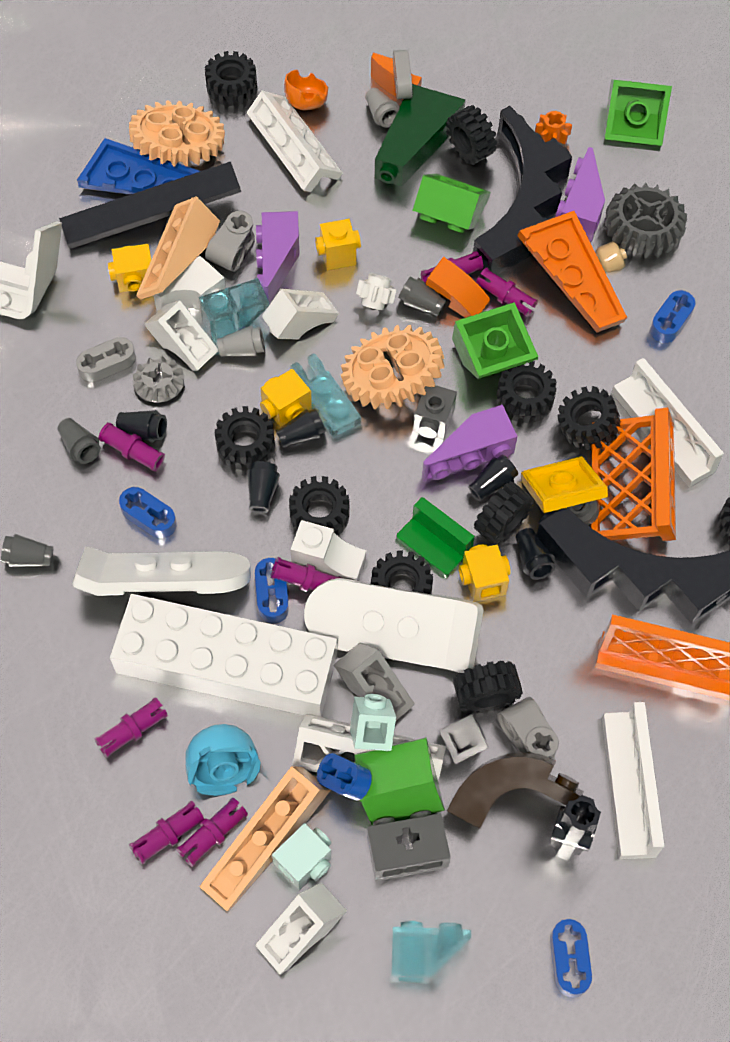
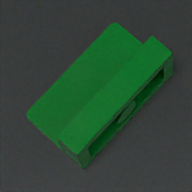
(435, 537)

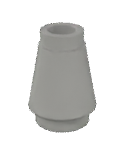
(381, 107)
(243, 342)

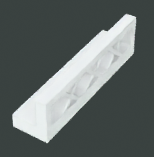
(292, 140)
(643, 397)
(337, 735)
(632, 783)

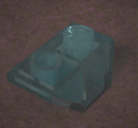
(232, 308)
(422, 952)

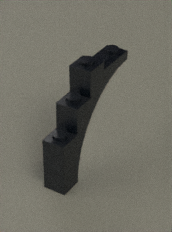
(539, 195)

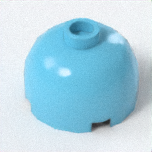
(220, 759)

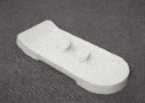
(160, 572)
(397, 622)

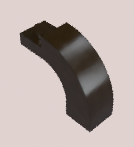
(508, 773)

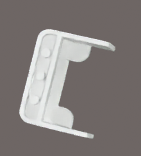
(24, 287)

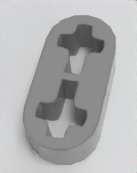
(402, 74)
(106, 359)

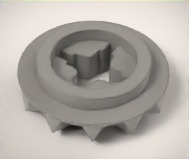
(168, 386)

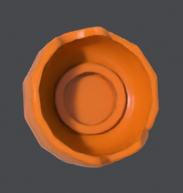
(305, 92)

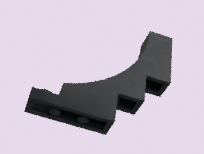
(593, 561)

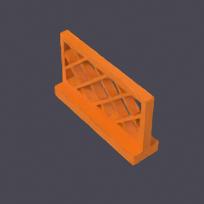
(661, 482)
(665, 661)

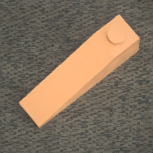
(181, 243)
(274, 822)

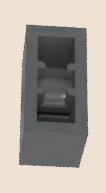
(392, 858)

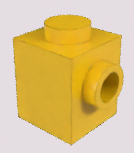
(338, 244)
(129, 266)
(285, 397)
(485, 572)

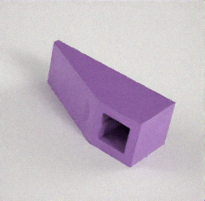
(585, 194)
(279, 248)
(472, 443)

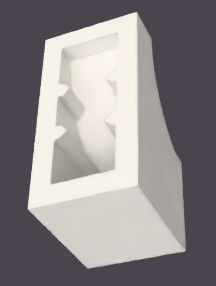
(191, 284)
(297, 312)
(182, 335)
(326, 551)
(300, 927)

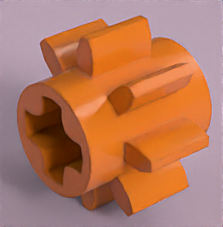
(553, 126)

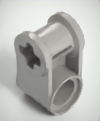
(231, 241)
(527, 727)

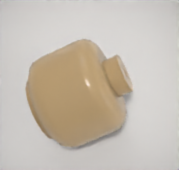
(611, 257)

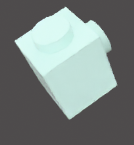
(372, 723)
(304, 856)

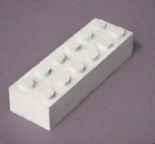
(224, 655)

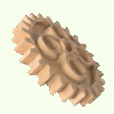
(176, 133)
(413, 355)

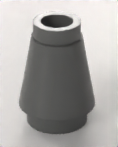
(421, 297)
(80, 443)
(25, 552)

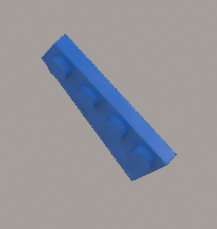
(125, 171)

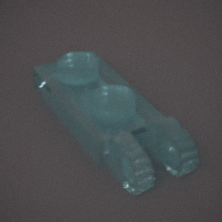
(328, 398)

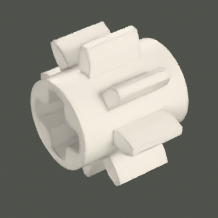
(376, 291)

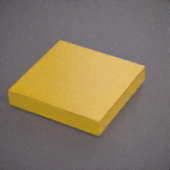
(563, 484)

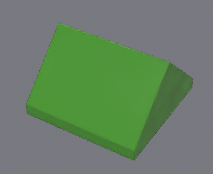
(401, 781)

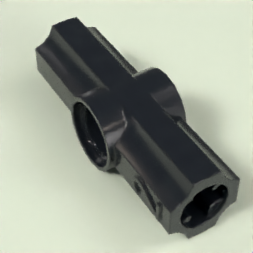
(575, 827)

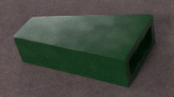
(415, 134)

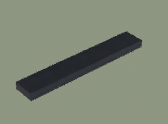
(148, 205)

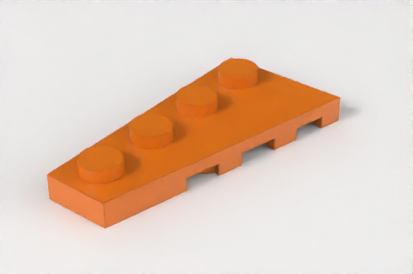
(574, 266)

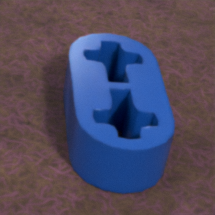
(677, 319)
(144, 517)
(263, 592)
(338, 773)
(580, 958)

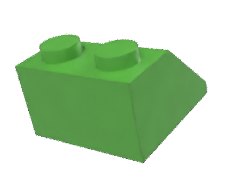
(637, 112)
(450, 202)
(493, 341)

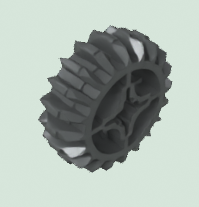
(646, 212)

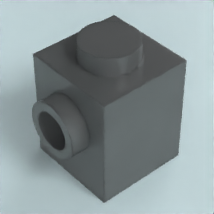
(434, 412)

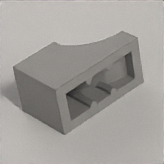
(369, 673)

